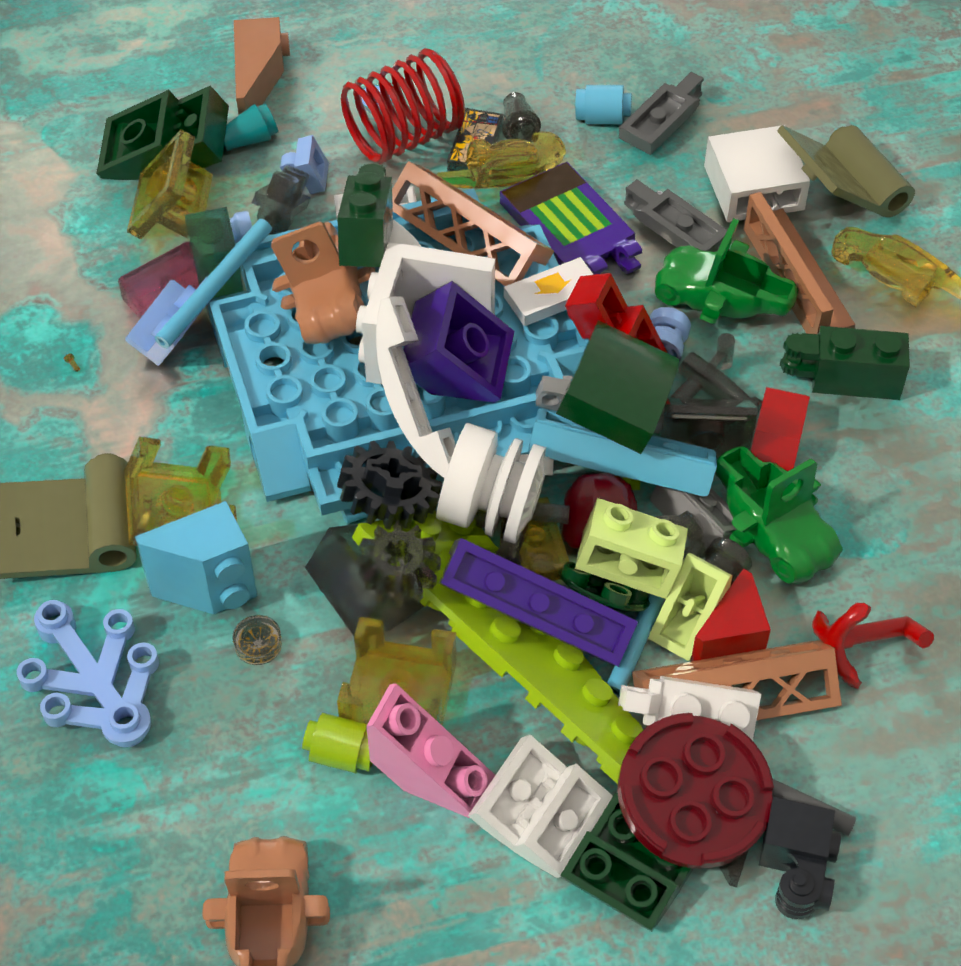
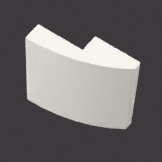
(540, 806)

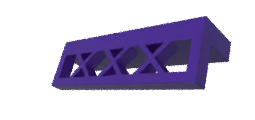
(538, 602)

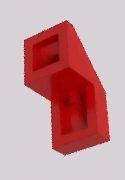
(780, 427)

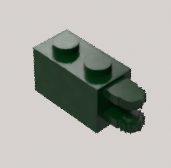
(365, 217)
(850, 361)

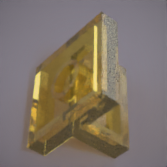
(170, 189)

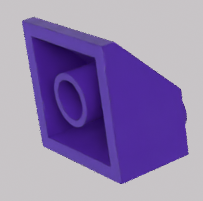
(459, 346)

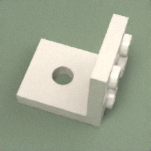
(414, 274)

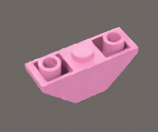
(424, 755)

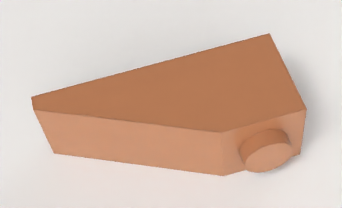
(258, 59)

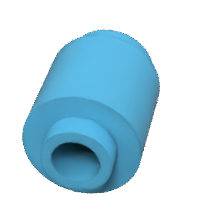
(603, 104)

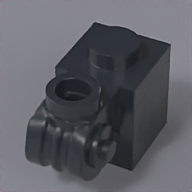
(800, 843)

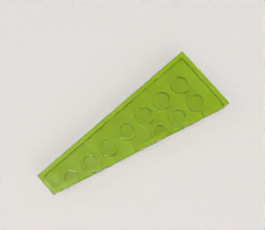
(545, 666)

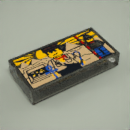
(475, 126)

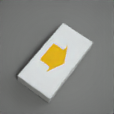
(544, 292)

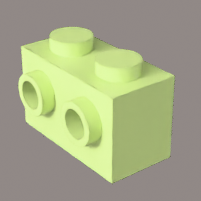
(632, 548)

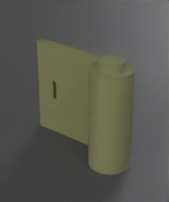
(853, 169)
(67, 523)

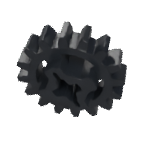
(389, 485)

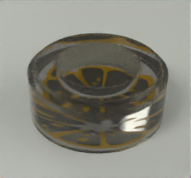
(257, 640)

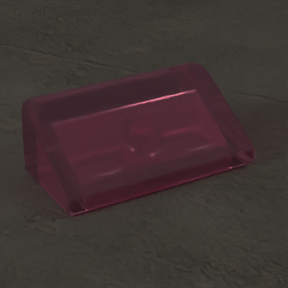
(146, 282)

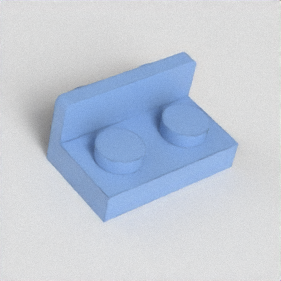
(154, 319)

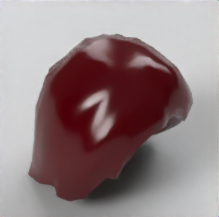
(582, 498)

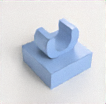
(310, 160)

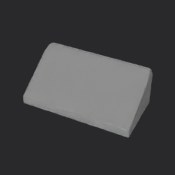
(710, 510)

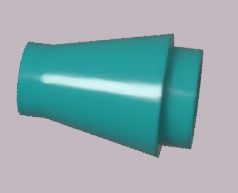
(250, 127)

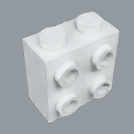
(753, 164)

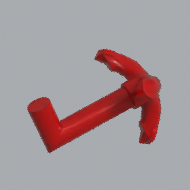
(846, 633)

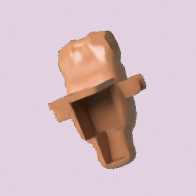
(322, 291)
(267, 903)

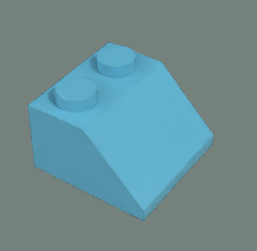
(199, 561)

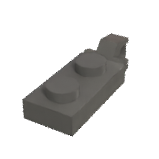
(662, 114)
(673, 218)

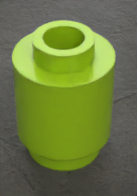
(338, 743)

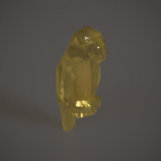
(507, 161)
(896, 263)

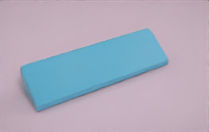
(661, 462)

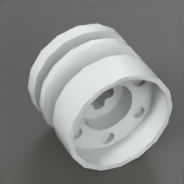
(491, 483)

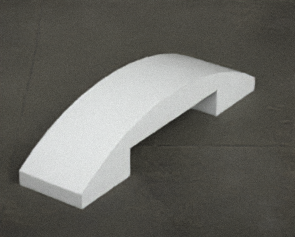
(392, 332)

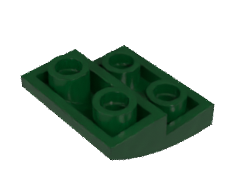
(624, 872)

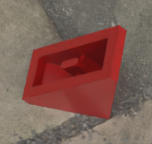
(735, 624)

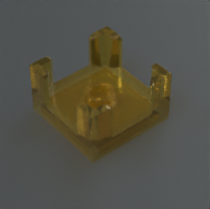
(169, 492)
(419, 671)

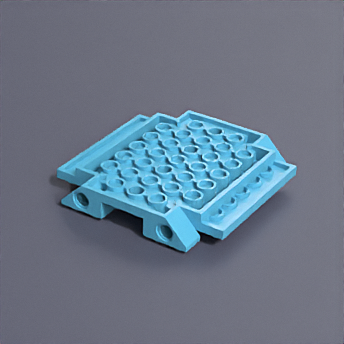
(318, 400)

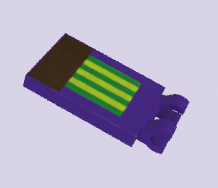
(573, 219)

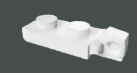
(677, 696)

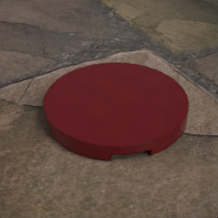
(695, 791)

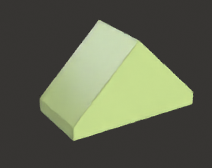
(689, 605)

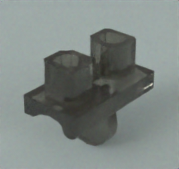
(282, 198)

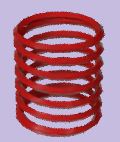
(383, 119)

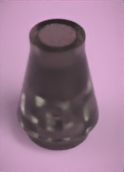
(519, 118)

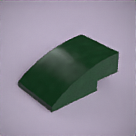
(143, 130)
(619, 387)

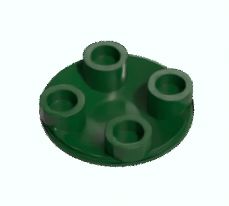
(603, 590)

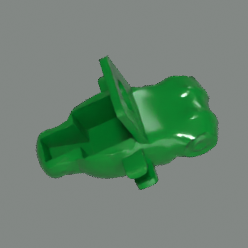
(723, 282)
(778, 514)

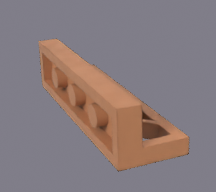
(478, 216)
(790, 258)
(762, 665)

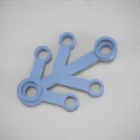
(92, 677)

